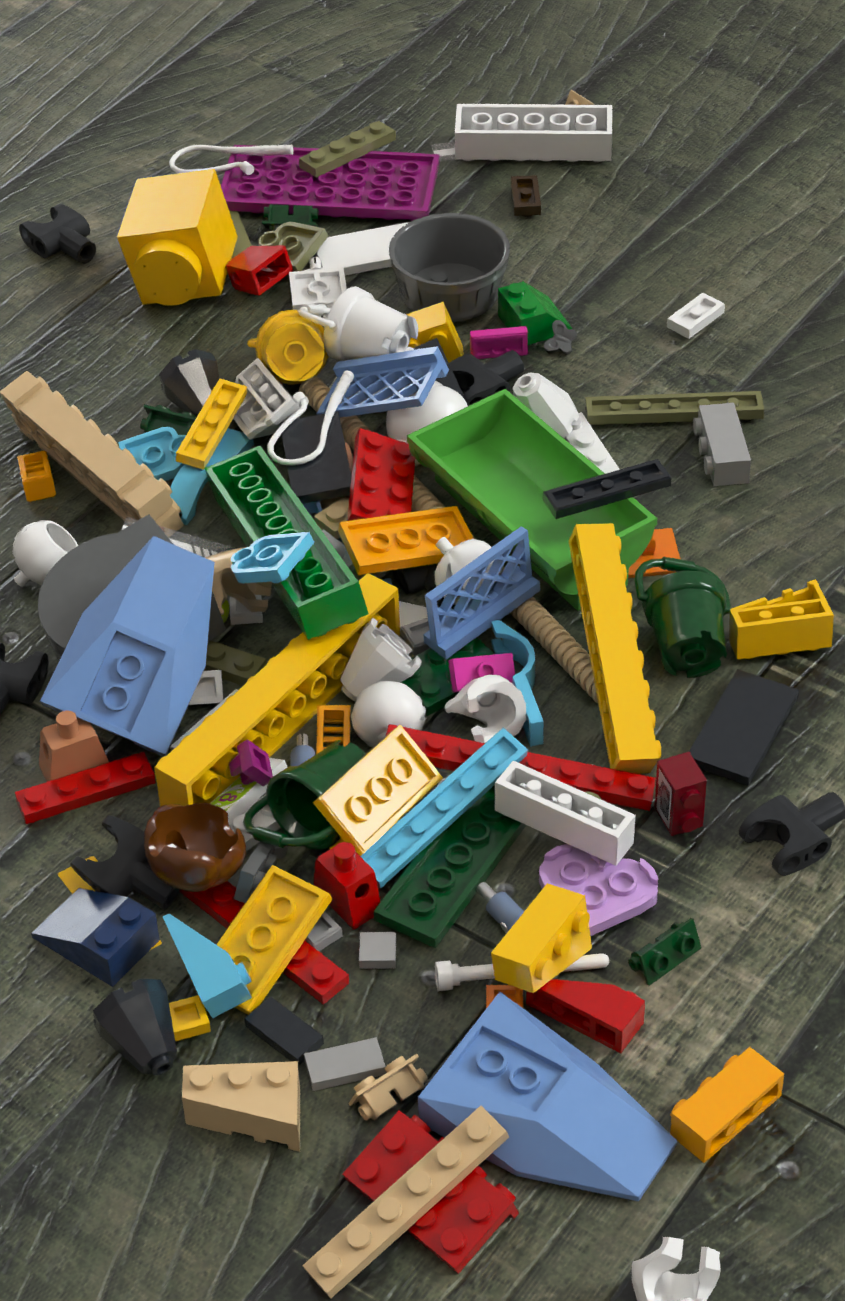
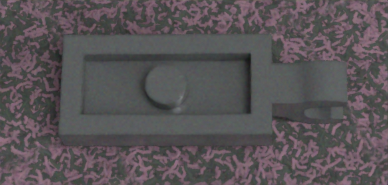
(256, 867)

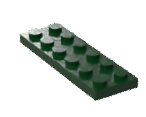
(447, 873)

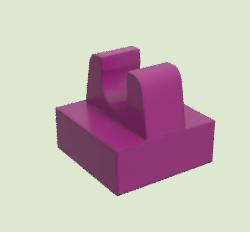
(251, 764)

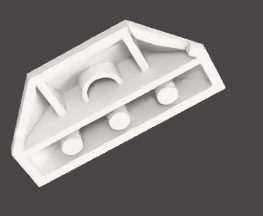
(265, 402)

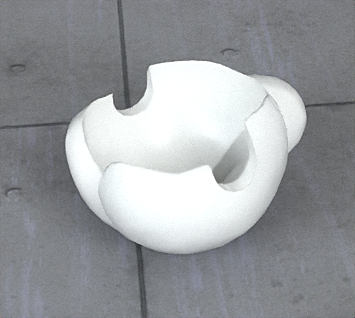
(439, 403)

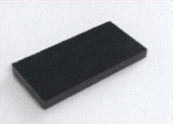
(328, 473)
(743, 726)

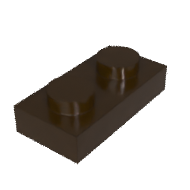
(525, 195)

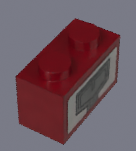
(680, 793)

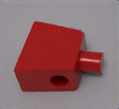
(259, 268)
(344, 876)

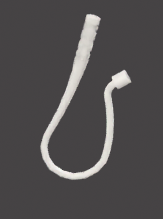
(244, 166)
(303, 401)

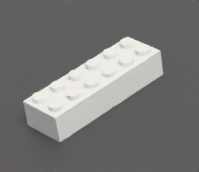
(533, 132)

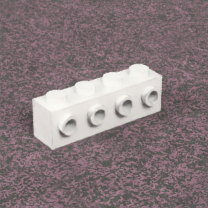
(564, 812)

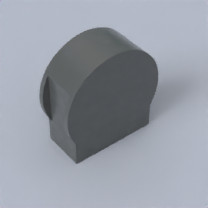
(87, 571)

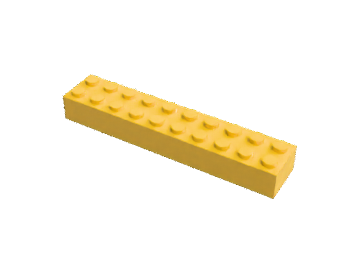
(270, 704)

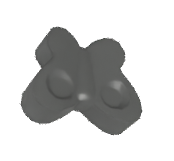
(561, 340)

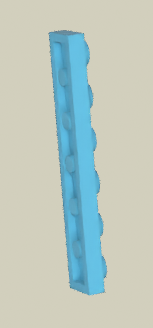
(443, 806)

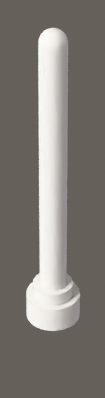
(451, 975)

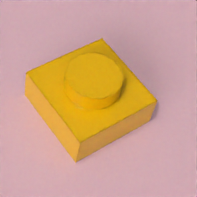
(189, 1018)

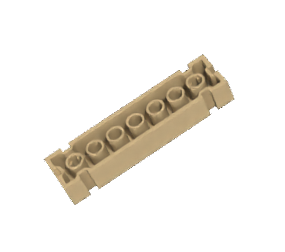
(88, 454)

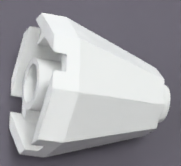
(547, 402)
(377, 658)

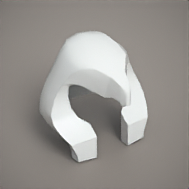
(494, 703)
(656, 1283)

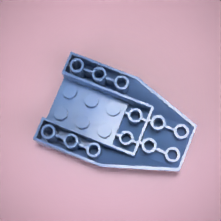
(139, 648)
(555, 1102)

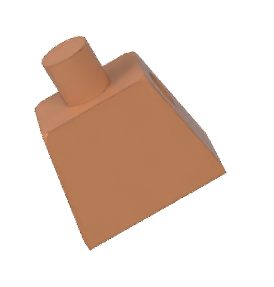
(69, 747)

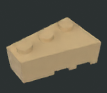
(245, 1099)

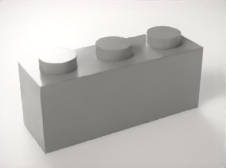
(722, 444)

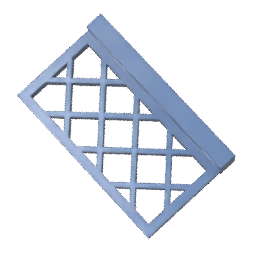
(389, 371)
(491, 601)

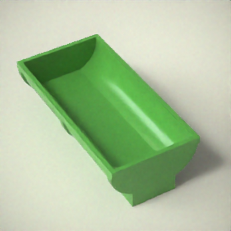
(499, 464)

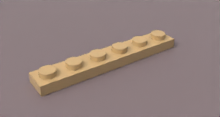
(405, 1201)

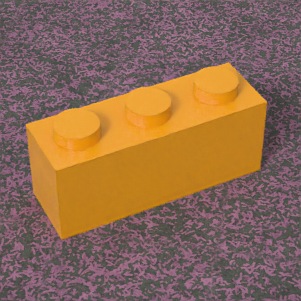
(726, 1104)

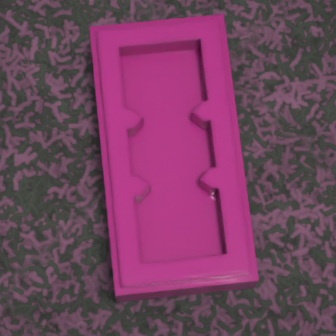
(496, 342)
(470, 668)

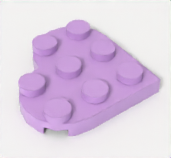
(609, 890)

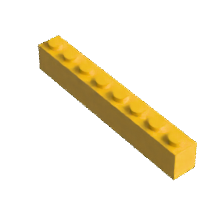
(613, 649)

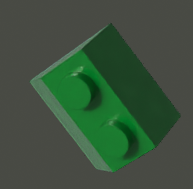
(526, 306)

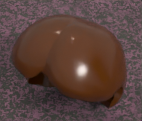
(193, 846)

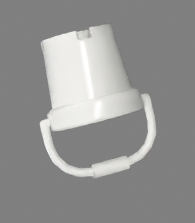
(361, 326)

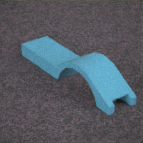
(191, 480)
(524, 653)

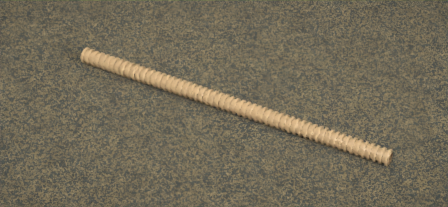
(530, 614)

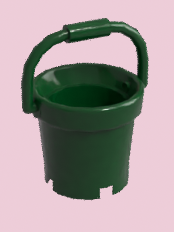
(686, 615)
(292, 798)

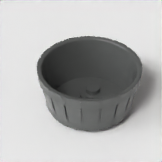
(451, 262)

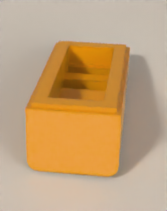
(36, 476)
(332, 715)

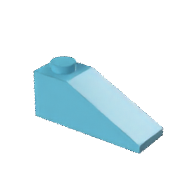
(211, 969)

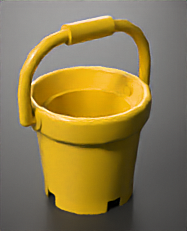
(290, 347)

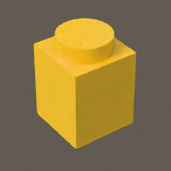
(177, 237)

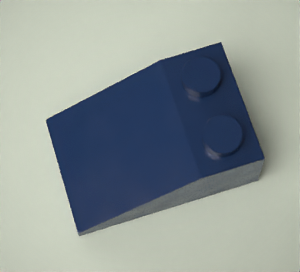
(100, 933)

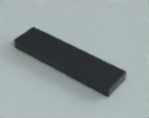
(606, 488)

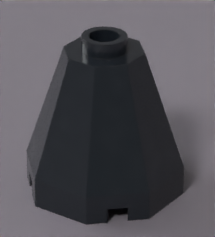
(190, 380)
(139, 1025)

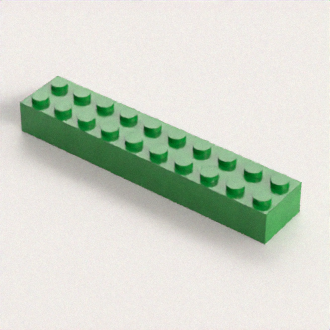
(261, 503)

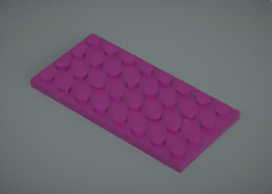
(367, 187)

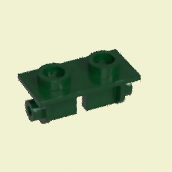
(280, 214)
(163, 417)
(668, 951)

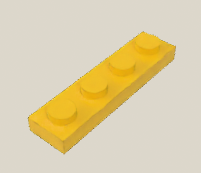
(211, 424)

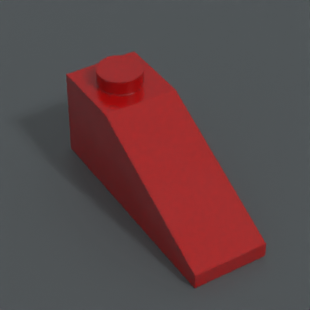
(592, 1009)

